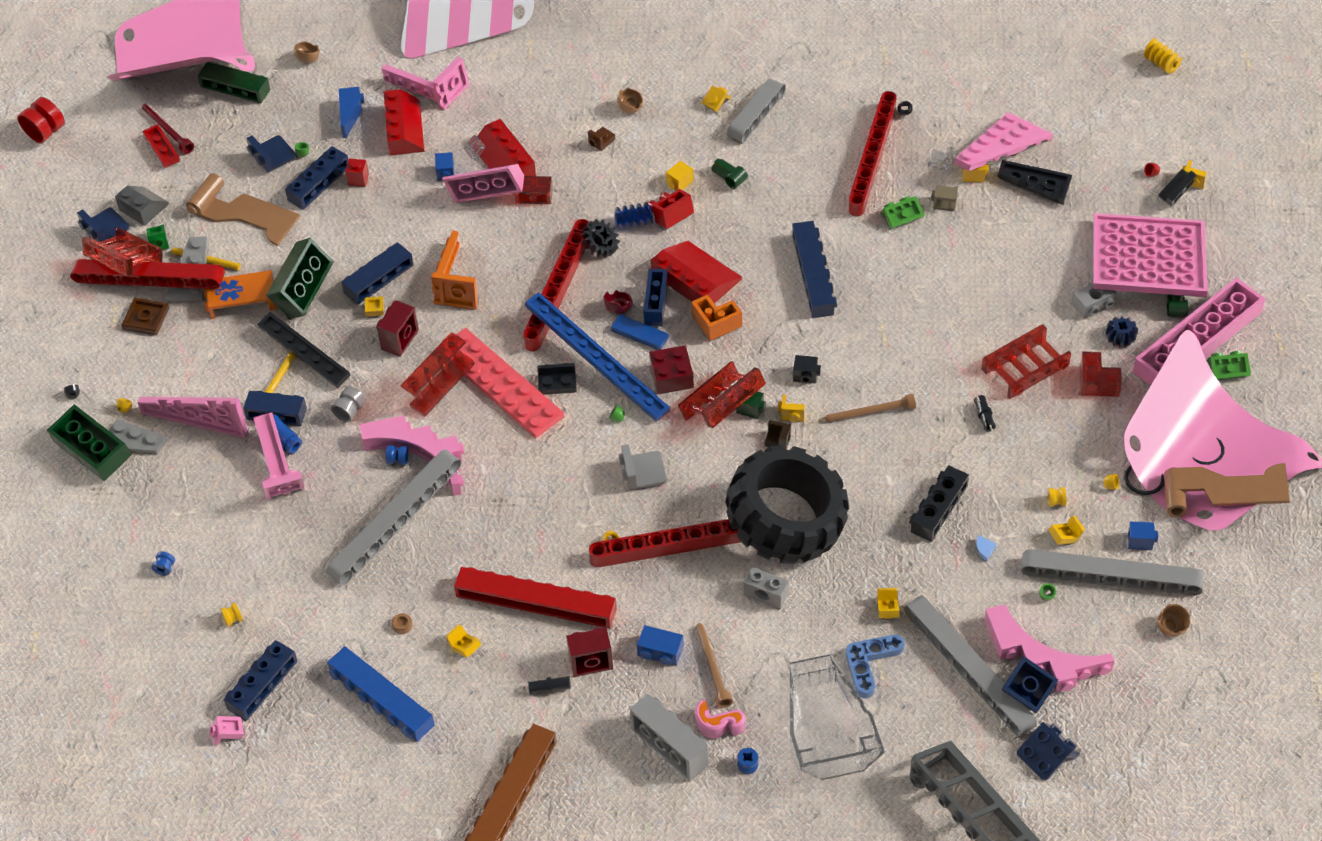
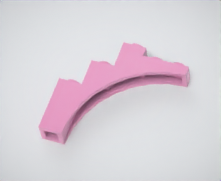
(419, 442)
(1013, 642)

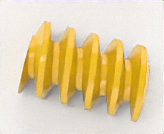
(1162, 56)

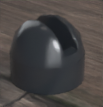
(903, 104)
(72, 390)

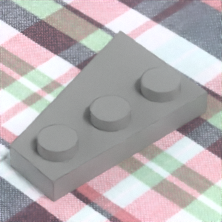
(138, 438)

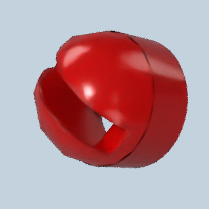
(1151, 169)

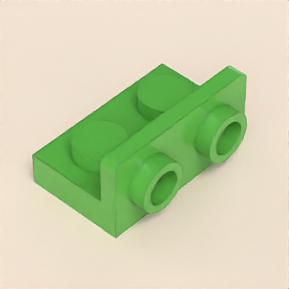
(903, 212)
(1229, 366)

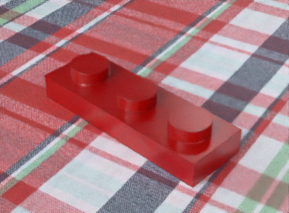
(161, 146)

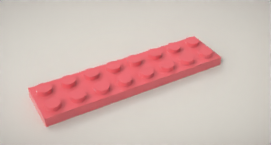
(508, 387)

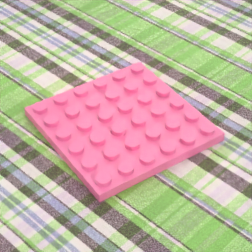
(1149, 255)

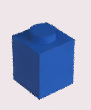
(444, 165)
(1142, 535)

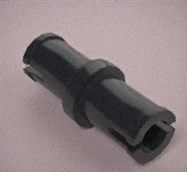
(984, 413)
(549, 685)

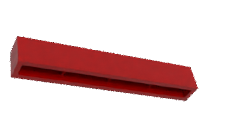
(535, 597)

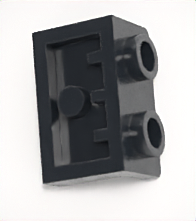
(1177, 186)
(557, 378)

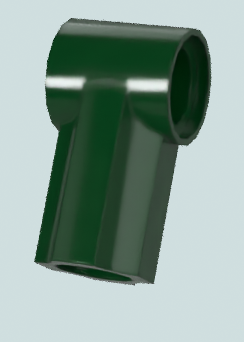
(733, 175)
(1177, 306)

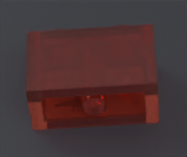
(535, 190)

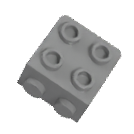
(642, 469)

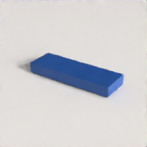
(640, 332)

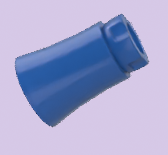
(288, 438)

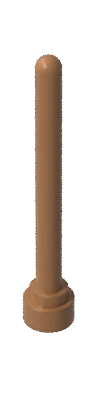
(906, 402)
(723, 697)

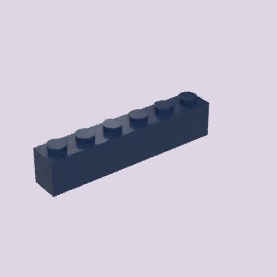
(813, 269)

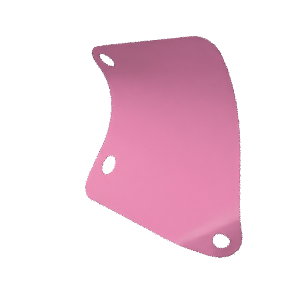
(181, 36)
(1183, 419)

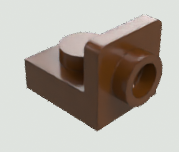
(600, 138)

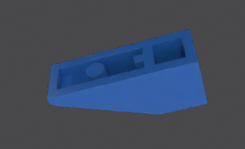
(350, 108)

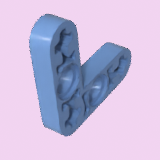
(866, 655)

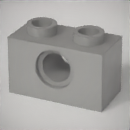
(1091, 301)
(766, 588)

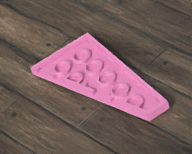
(1003, 138)
(213, 414)

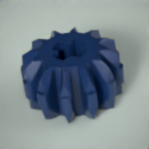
(1121, 331)

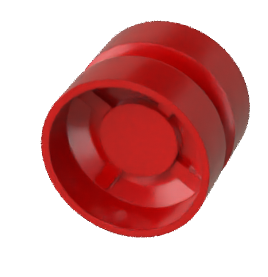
(41, 120)

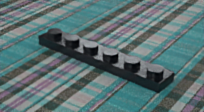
(304, 350)

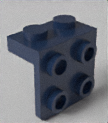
(270, 153)
(101, 225)
(1047, 750)

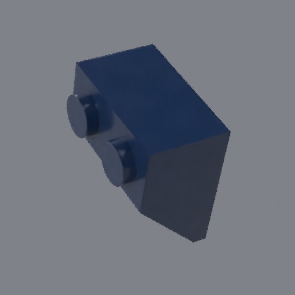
(1029, 684)

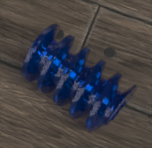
(632, 215)

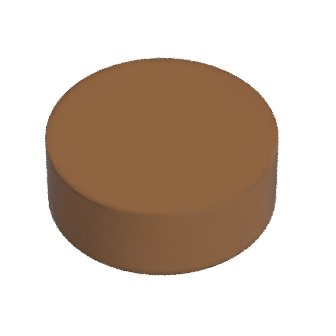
(402, 623)

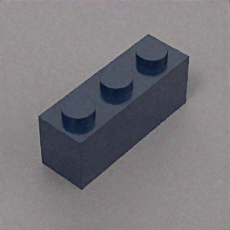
(655, 297)
(287, 407)

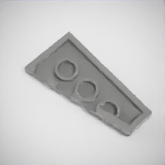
(194, 253)

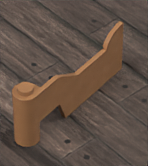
(244, 208)
(1224, 490)

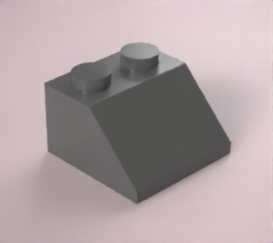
(140, 203)

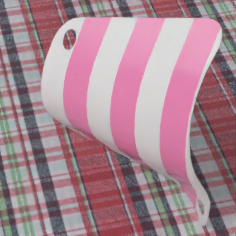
(451, 23)

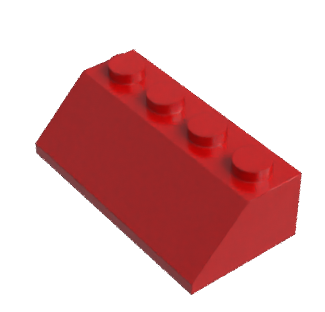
(403, 122)
(504, 149)

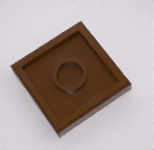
(145, 316)

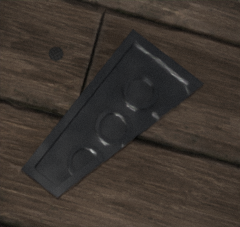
(1041, 181)

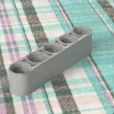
(756, 110)

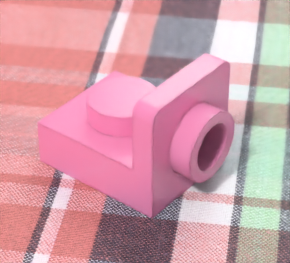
(226, 728)

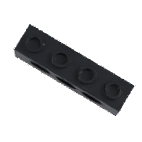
(926, 526)

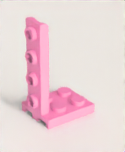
(443, 89)
(281, 479)

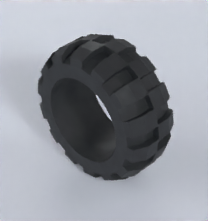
(776, 535)

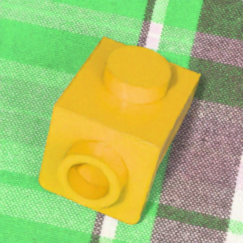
(715, 98)
(1201, 175)
(791, 411)
(1067, 532)
(887, 603)
(462, 642)

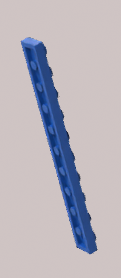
(597, 357)

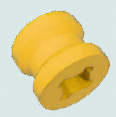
(1057, 497)
(231, 614)

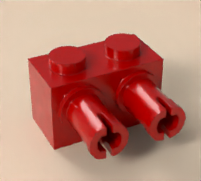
(671, 208)

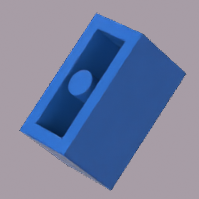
(660, 645)

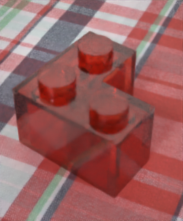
(1097, 379)

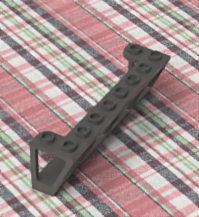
(922, 777)

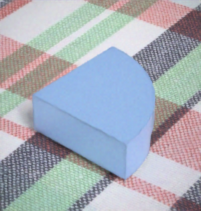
(985, 547)

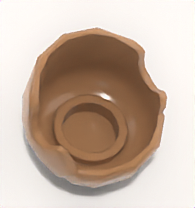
(306, 52)
(630, 100)
(1173, 620)

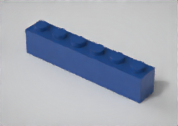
(380, 694)

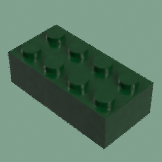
(300, 278)
(89, 442)

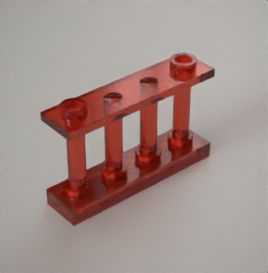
(112, 256)
(1020, 346)
(444, 380)
(726, 402)

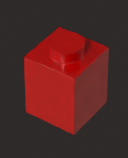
(357, 172)

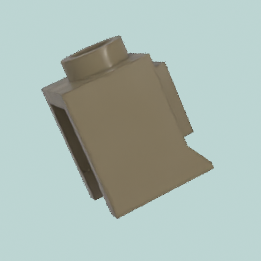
(944, 197)

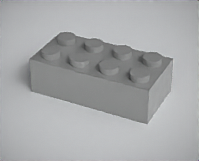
(669, 736)

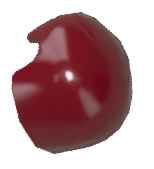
(618, 302)

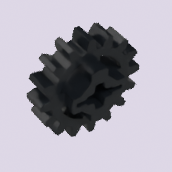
(600, 238)

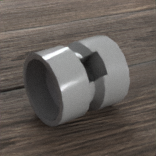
(347, 405)

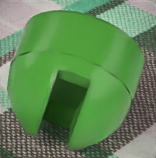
(302, 149)
(617, 414)
(1044, 589)

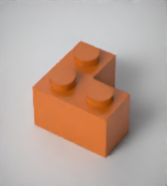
(716, 320)

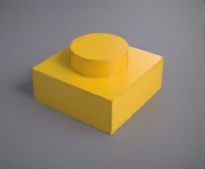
(374, 306)

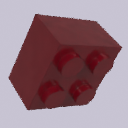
(397, 328)
(671, 369)
(589, 652)

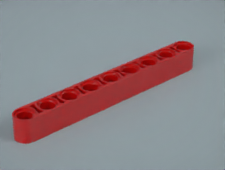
(872, 153)
(151, 274)
(557, 283)
(666, 542)

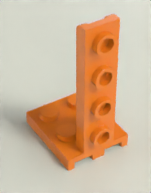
(453, 289)

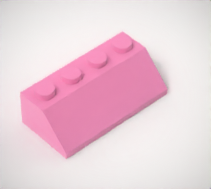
(485, 183)

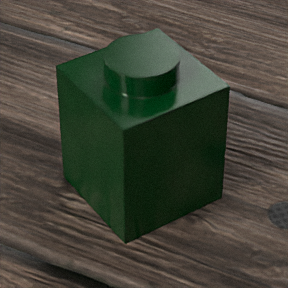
(753, 406)

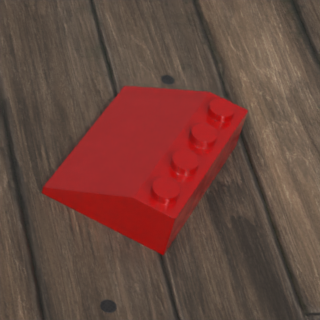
(695, 272)

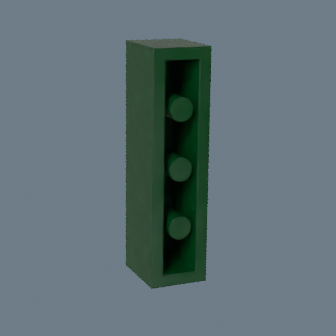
(234, 82)

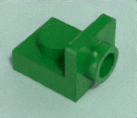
(157, 236)

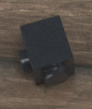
(806, 369)

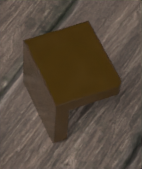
(778, 434)

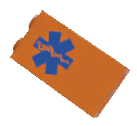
(240, 291)

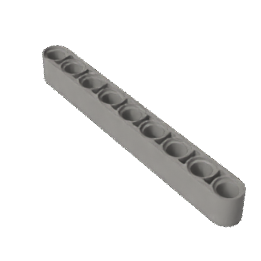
(393, 517)
(1112, 572)
(969, 665)

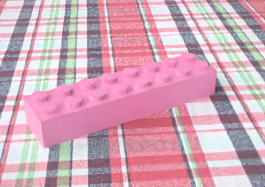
(1211, 323)

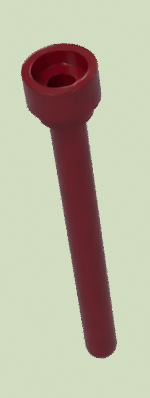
(185, 145)

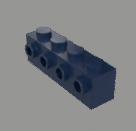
(317, 178)
(377, 273)
(260, 680)

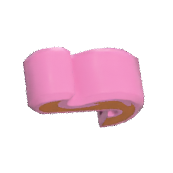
(717, 725)

